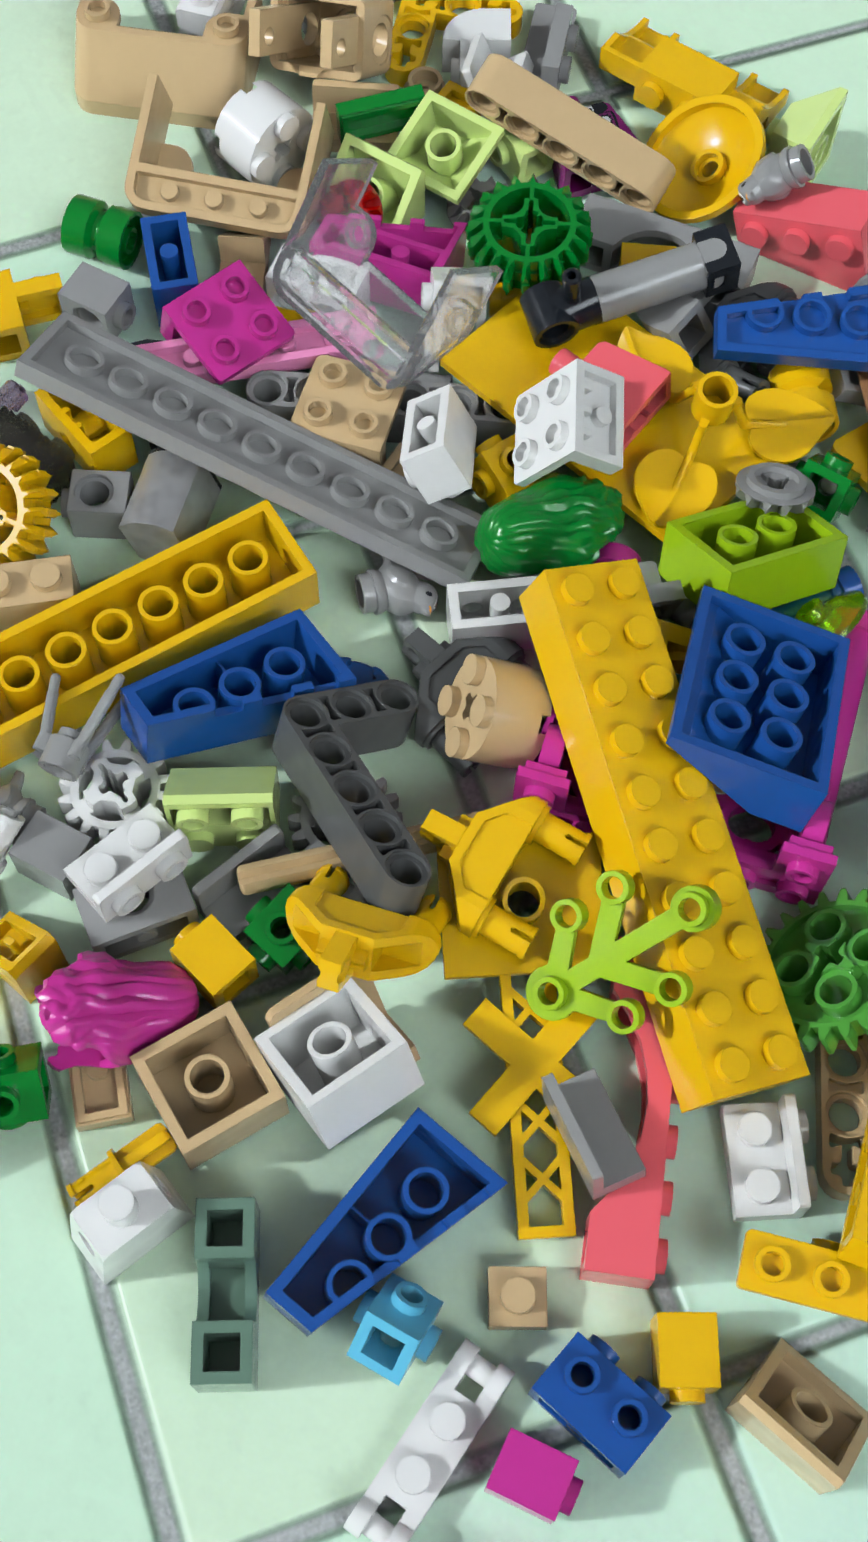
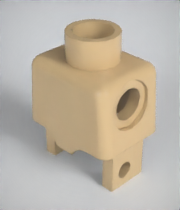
(336, 39)

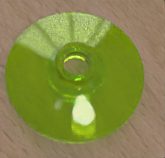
(836, 614)

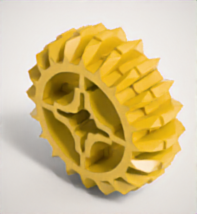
(24, 506)

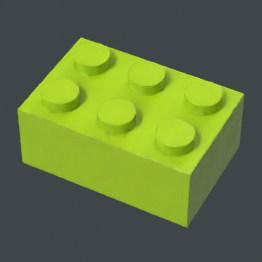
(753, 554)

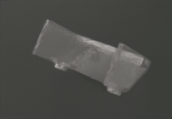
(355, 305)

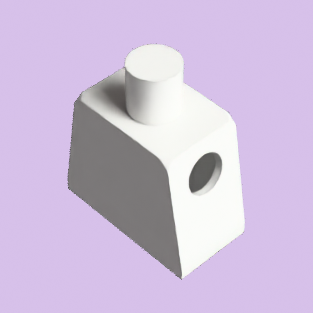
(127, 1219)

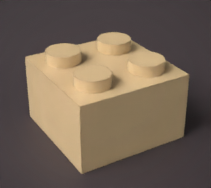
(210, 1084)

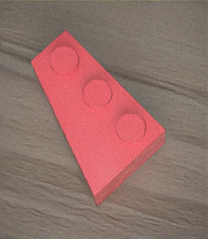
(812, 231)

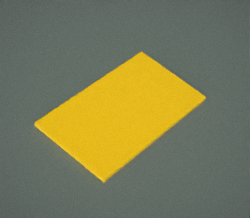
(504, 362)

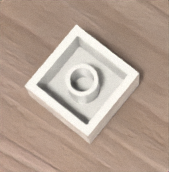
(340, 1062)

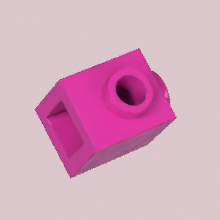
(534, 1477)

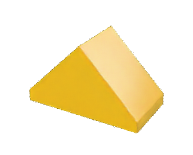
(27, 955)

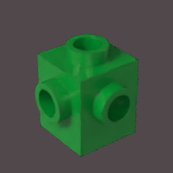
(838, 470)
(264, 922)
(23, 1085)

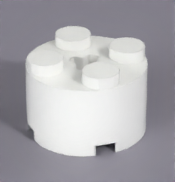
(263, 133)

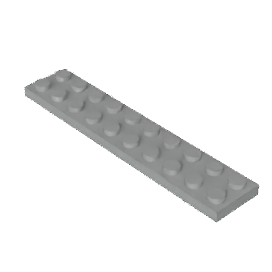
(252, 448)

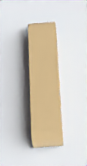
(570, 133)

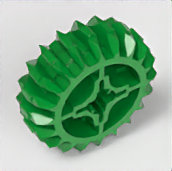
(501, 226)

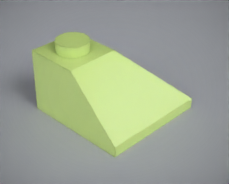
(809, 123)
(447, 145)

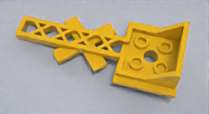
(527, 1059)

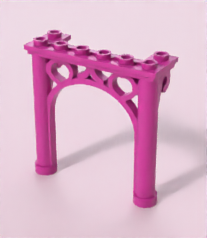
(803, 856)

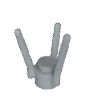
(69, 751)

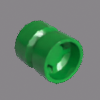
(100, 231)

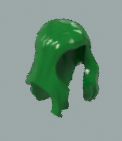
(549, 526)

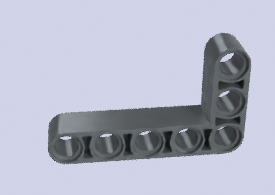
(320, 752)

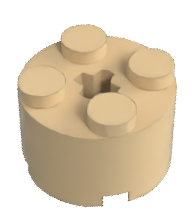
(494, 712)

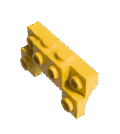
(673, 73)

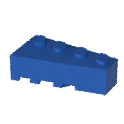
(230, 689)
(390, 1214)

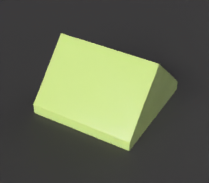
(395, 181)

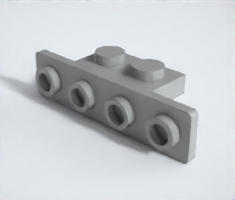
(550, 40)

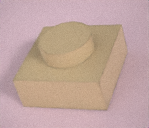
(517, 1298)

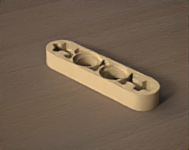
(833, 1089)

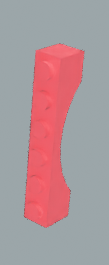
(624, 1227)

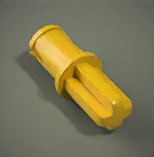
(149, 1148)

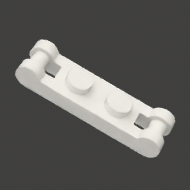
(430, 1447)

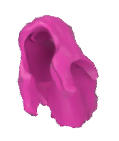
(113, 1008)

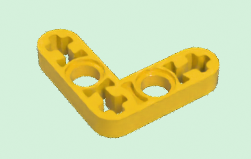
(427, 20)

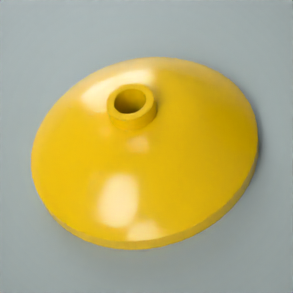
(702, 138)

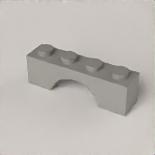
(618, 223)

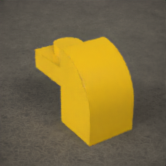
(25, 305)

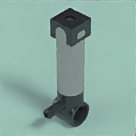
(561, 309)

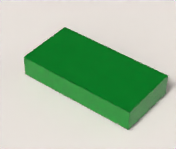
(378, 113)

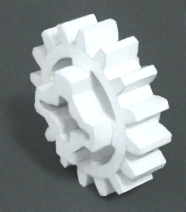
(126, 775)

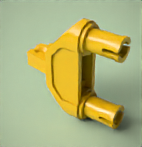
(483, 853)
(358, 938)

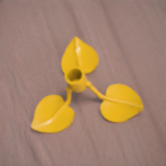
(779, 421)

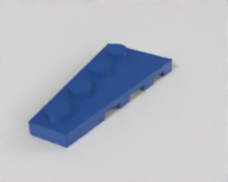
(798, 332)

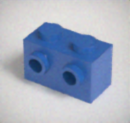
(601, 1403)

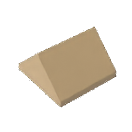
(802, 1418)

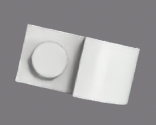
(459, 33)

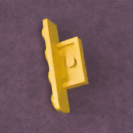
(803, 1274)

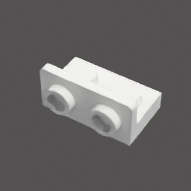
(129, 863)
(767, 1160)

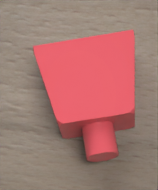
(645, 383)

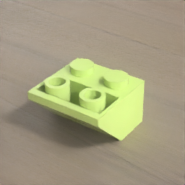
(222, 804)

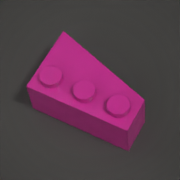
(411, 250)

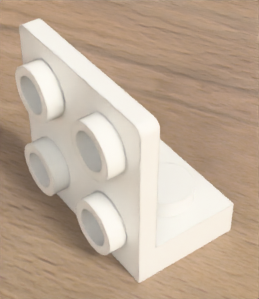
(567, 419)

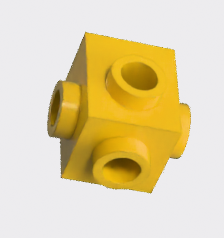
(495, 470)

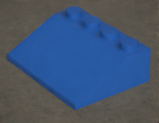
(760, 706)

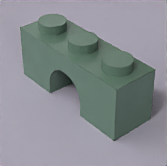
(228, 1295)

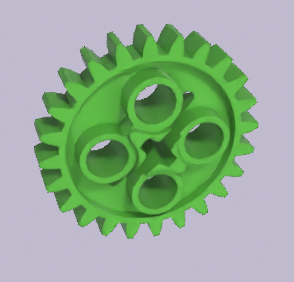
(825, 969)

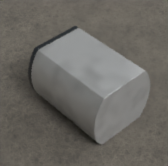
(168, 503)

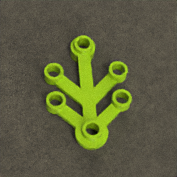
(611, 957)

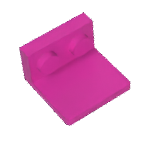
(227, 322)

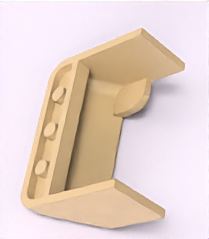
(194, 69)
(164, 179)

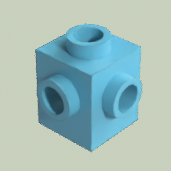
(395, 1328)

